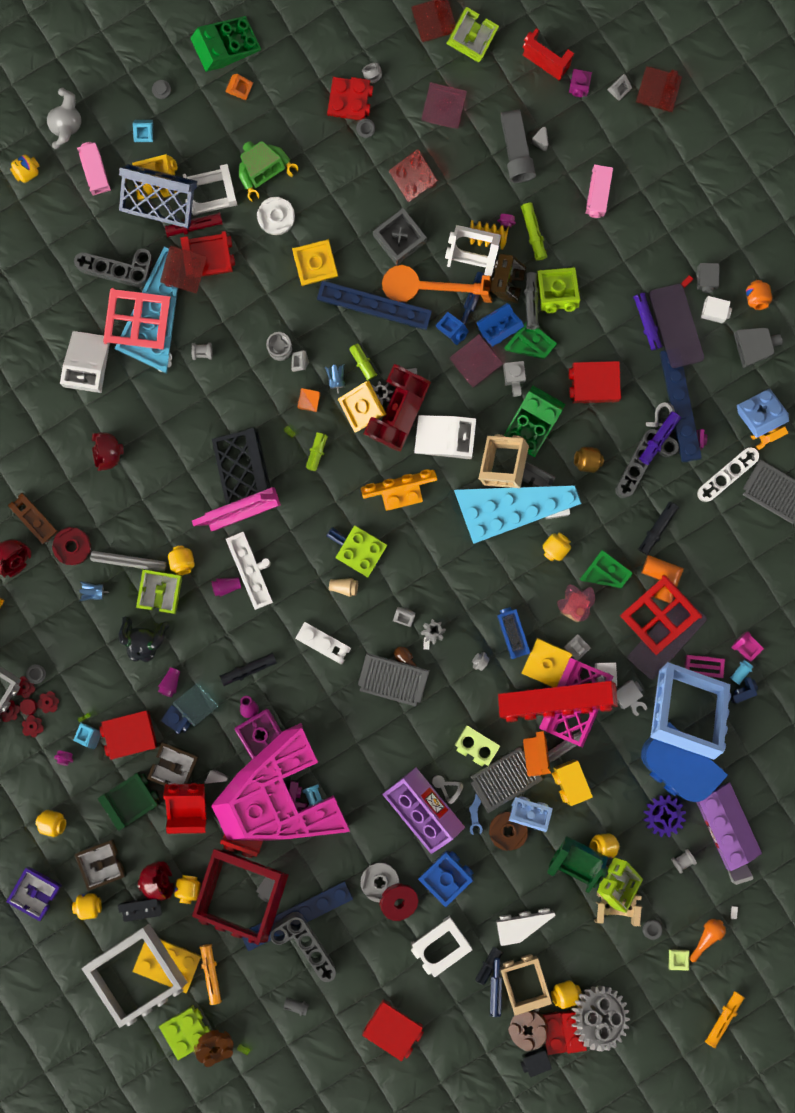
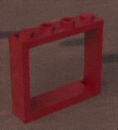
(208, 886)

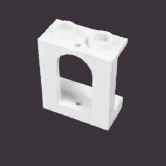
(209, 177)
(459, 255)
(420, 945)

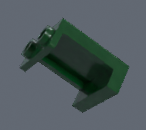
(129, 800)
(579, 863)

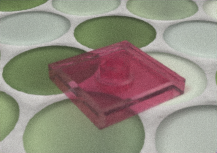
(444, 105)
(476, 361)

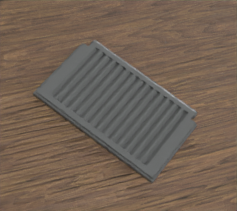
(772, 490)
(393, 679)
(503, 780)

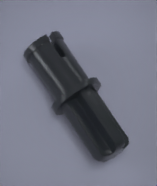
(488, 966)

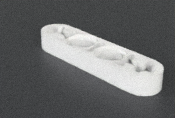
(729, 476)

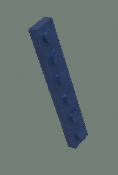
(374, 305)
(680, 400)
(310, 908)

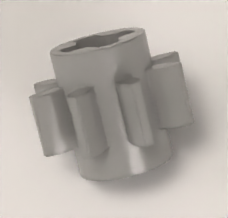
(384, 390)
(433, 626)

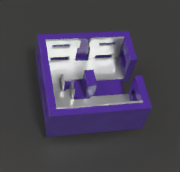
(33, 893)

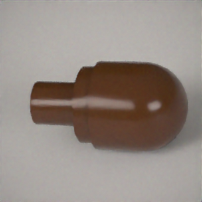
(403, 655)

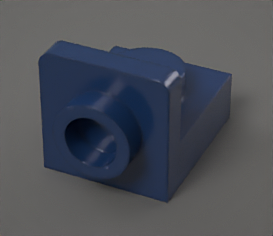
(742, 694)
(174, 719)

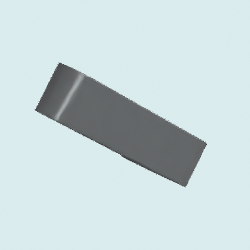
(113, 266)
(640, 466)
(307, 948)

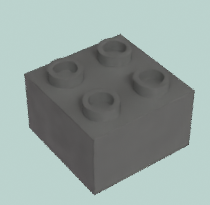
(399, 236)

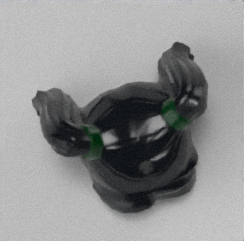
(141, 640)

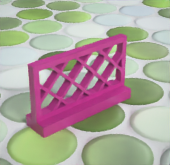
(239, 510)
(570, 677)

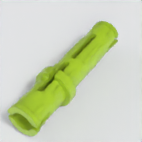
(536, 239)

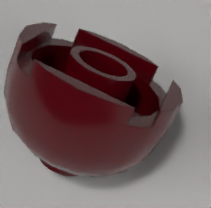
(106, 450)
(12, 557)
(155, 881)

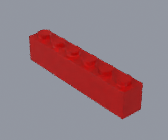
(558, 700)

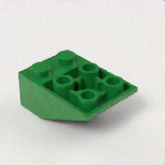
(224, 43)
(535, 418)

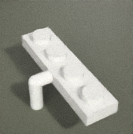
(250, 570)

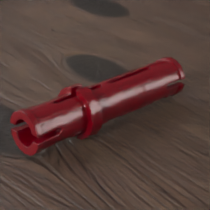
(196, 224)

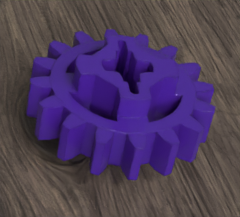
(666, 824)

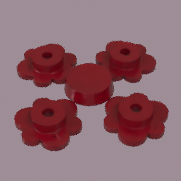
(29, 707)

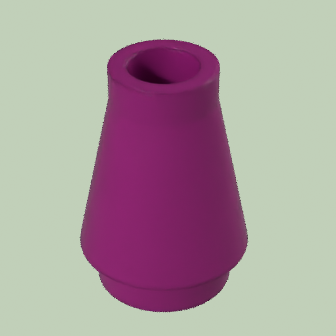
(225, 585)
(169, 683)
(248, 707)

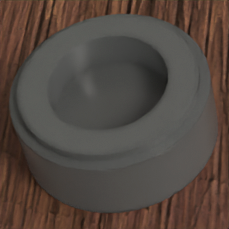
(652, 929)

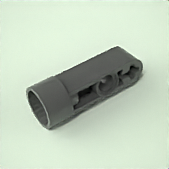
(520, 164)

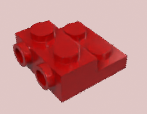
(350, 98)
(561, 1033)

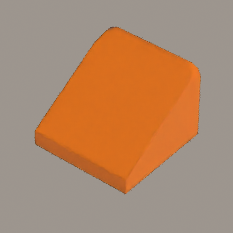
(239, 86)

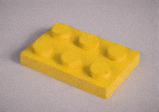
(184, 959)

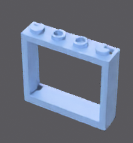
(661, 711)

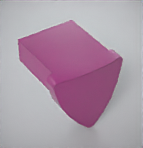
(747, 646)

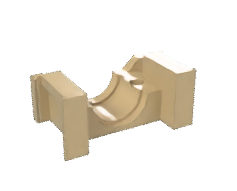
(634, 912)

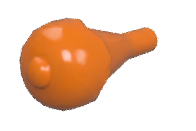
(713, 932)

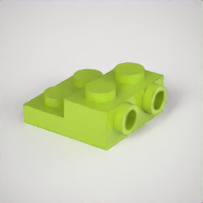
(558, 290)
(184, 1031)

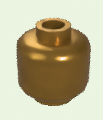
(588, 459)

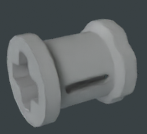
(202, 351)
(684, 861)

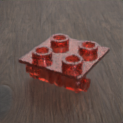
(433, 19)
(659, 88)
(413, 175)
(183, 269)

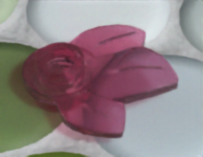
(576, 599)

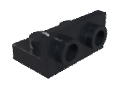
(140, 909)

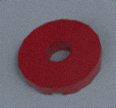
(60, 546)
(401, 911)

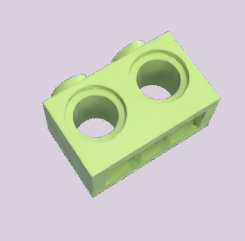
(479, 742)

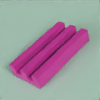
(721, 667)

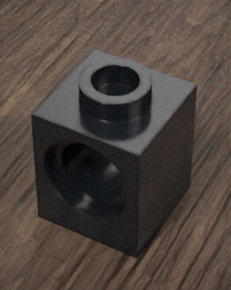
(535, 1062)

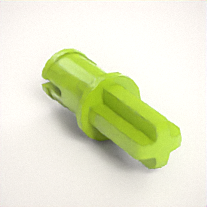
(363, 362)
(316, 451)

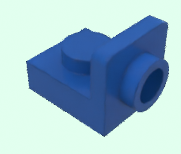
(452, 328)

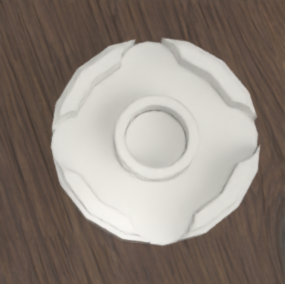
(276, 216)

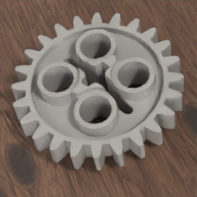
(600, 1018)

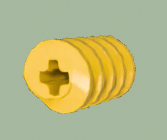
(500, 231)

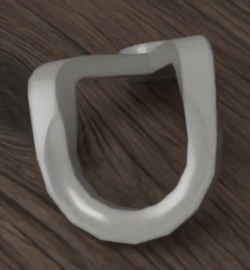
(656, 424)
(439, 782)

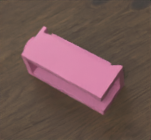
(93, 168)
(599, 191)

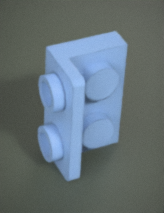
(530, 814)

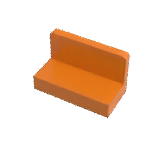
(537, 755)

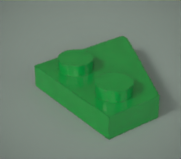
(531, 343)
(606, 571)

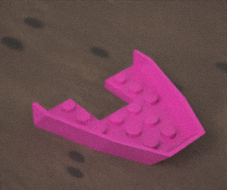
(258, 801)

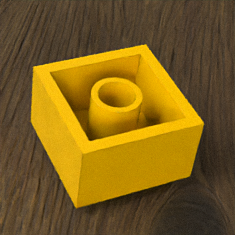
(572, 782)

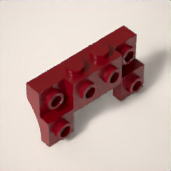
(401, 410)

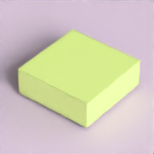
(678, 959)

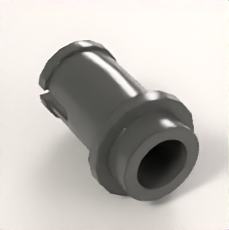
(296, 1006)

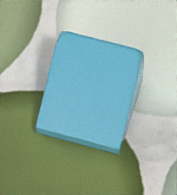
(143, 130)
(87, 736)

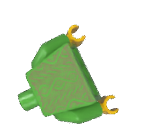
(260, 164)

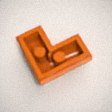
(656, 568)

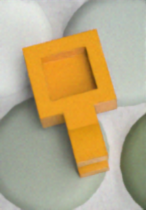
(771, 436)

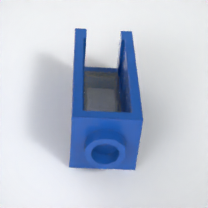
(513, 633)

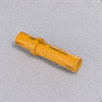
(210, 974)
(725, 1018)

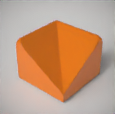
(308, 400)

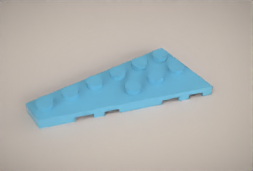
(153, 357)
(504, 509)

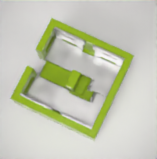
(471, 36)
(159, 591)
(618, 883)

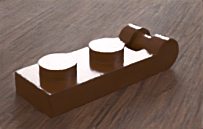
(33, 519)

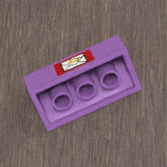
(423, 811)
(729, 827)

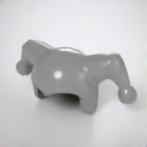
(64, 119)

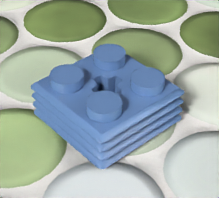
(763, 413)

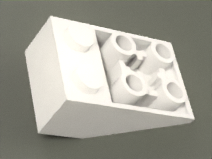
(85, 362)
(445, 436)

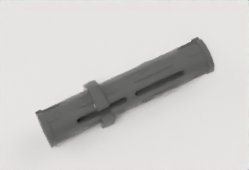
(531, 293)

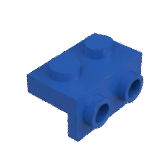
(499, 324)

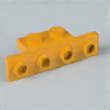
(400, 491)

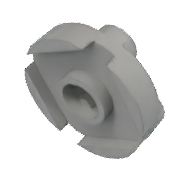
(373, 872)

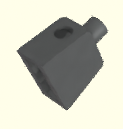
(755, 345)

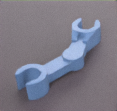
(474, 816)

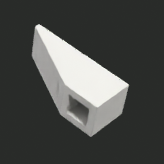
(516, 929)

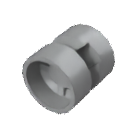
(279, 346)

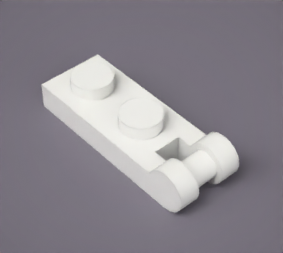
(322, 642)

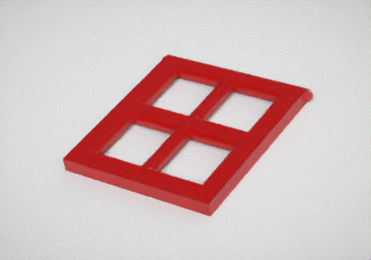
(660, 615)

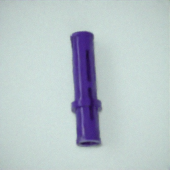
(648, 322)
(662, 434)

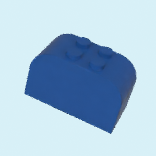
(681, 770)

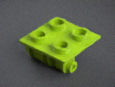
(361, 551)

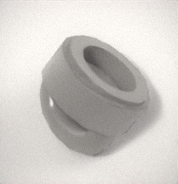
(372, 70)

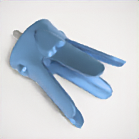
(335, 377)
(92, 591)

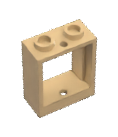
(491, 478)
(529, 1004)

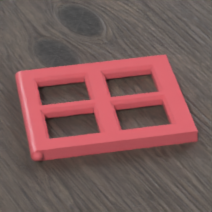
(136, 319)

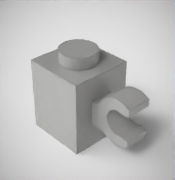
(514, 375)
(629, 694)

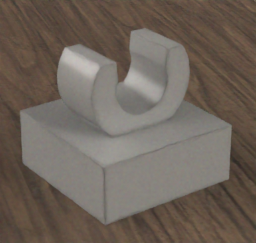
(577, 647)

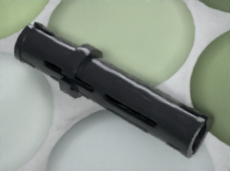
(656, 531)
(240, 673)

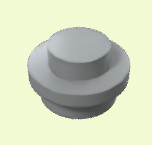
(480, 661)

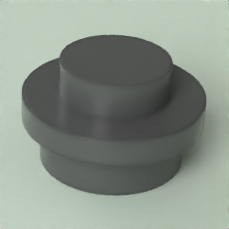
(161, 89)
(365, 128)
(36, 674)

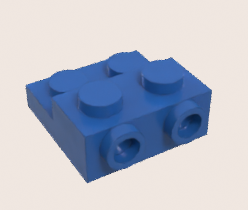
(446, 877)

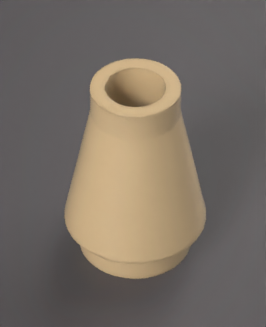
(344, 586)

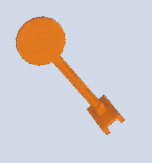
(403, 283)

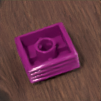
(248, 730)

